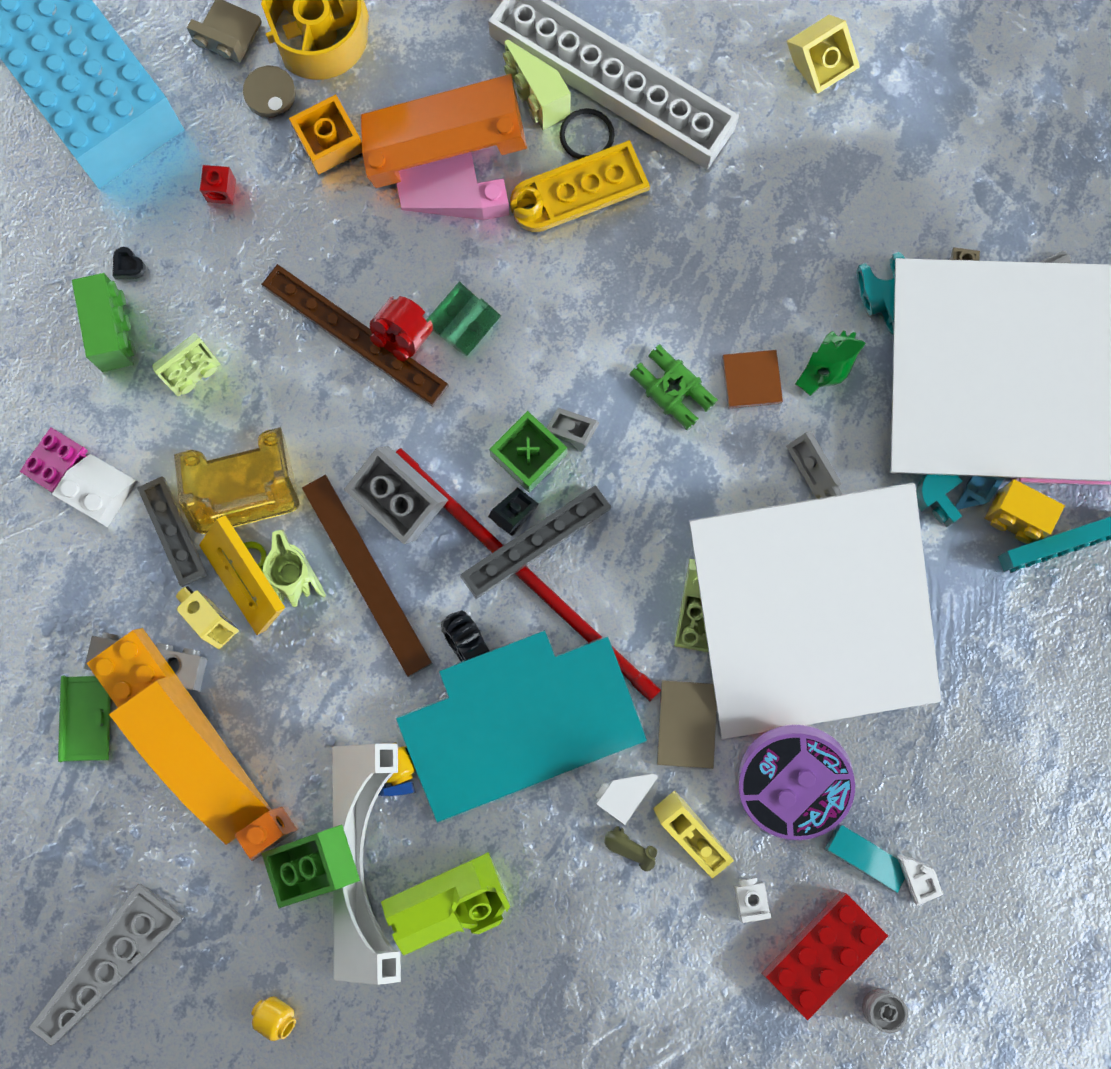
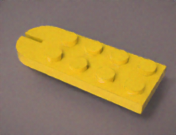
(578, 188)

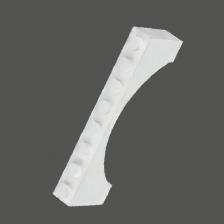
(359, 944)

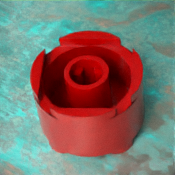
(400, 327)

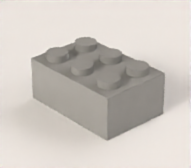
(395, 494)

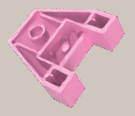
(452, 190)

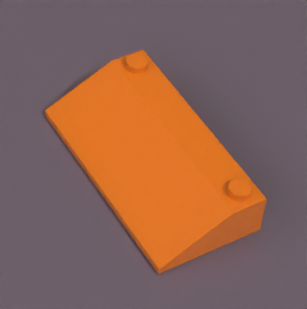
(441, 128)

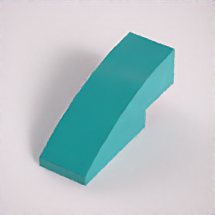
(866, 857)

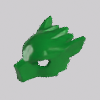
(837, 356)

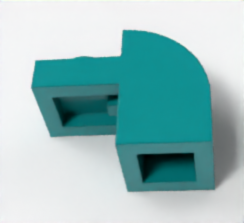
(932, 492)

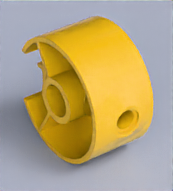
(318, 26)

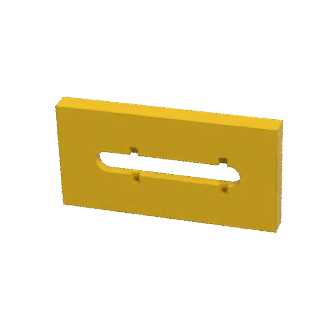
(269, 606)

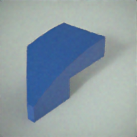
(401, 789)

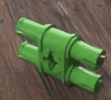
(674, 373)

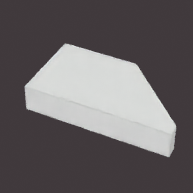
(920, 880)

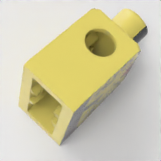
(205, 617)

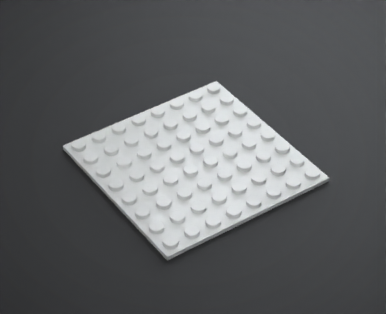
(1002, 369)
(816, 610)

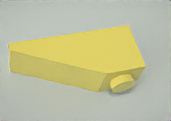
(692, 834)

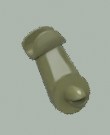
(620, 844)

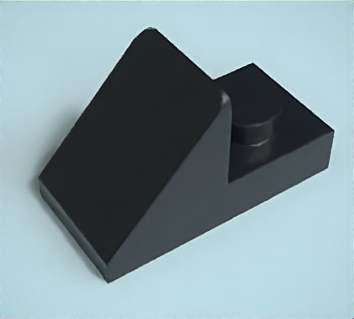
(513, 511)

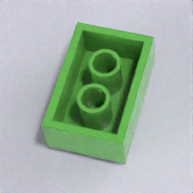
(103, 322)
(310, 866)

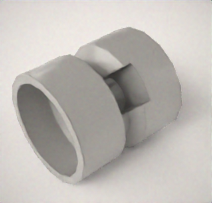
(885, 1010)

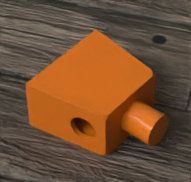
(265, 832)

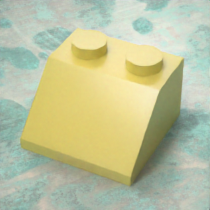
(824, 52)

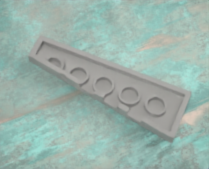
(120, 946)

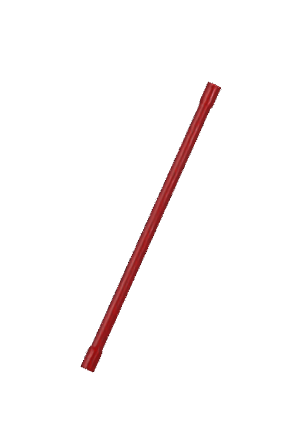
(637, 679)

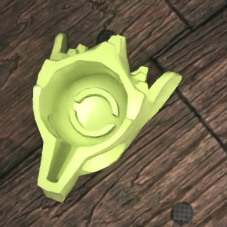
(289, 570)

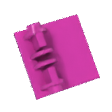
(52, 459)

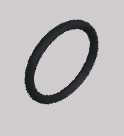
(577, 113)

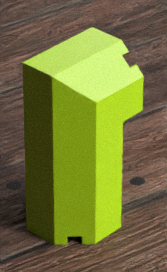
(454, 900)

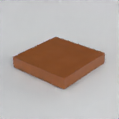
(752, 379)

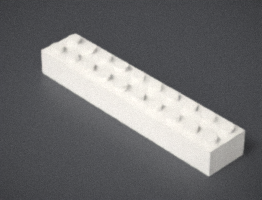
(617, 77)

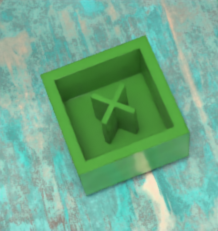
(528, 451)

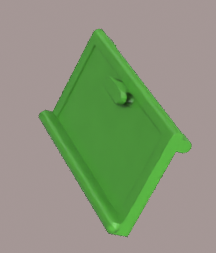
(81, 720)

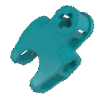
(877, 293)

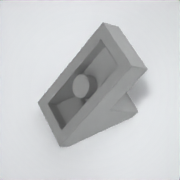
(572, 428)

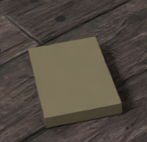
(687, 724)

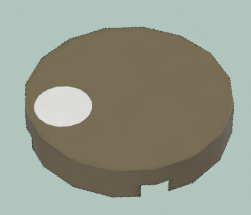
(269, 91)

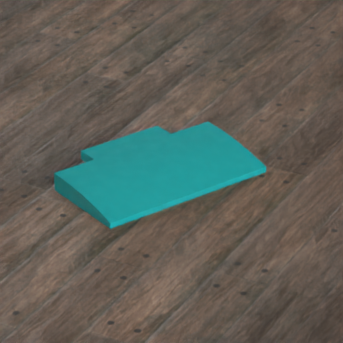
(518, 721)

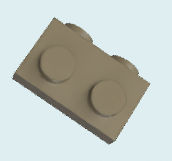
(225, 30)

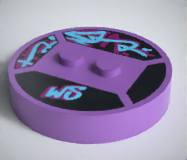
(796, 782)

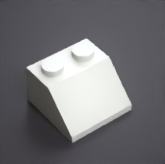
(95, 489)
(624, 795)

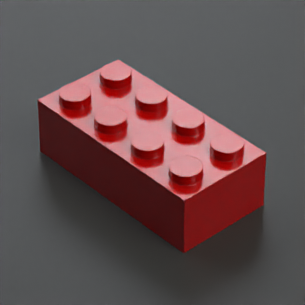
(824, 954)

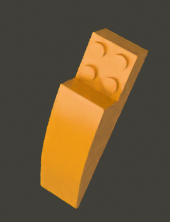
(176, 736)

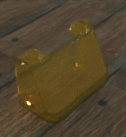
(237, 486)

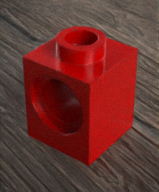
(217, 184)

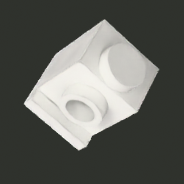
(749, 912)

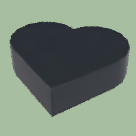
(127, 265)

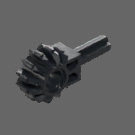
(463, 636)

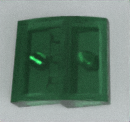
(463, 319)

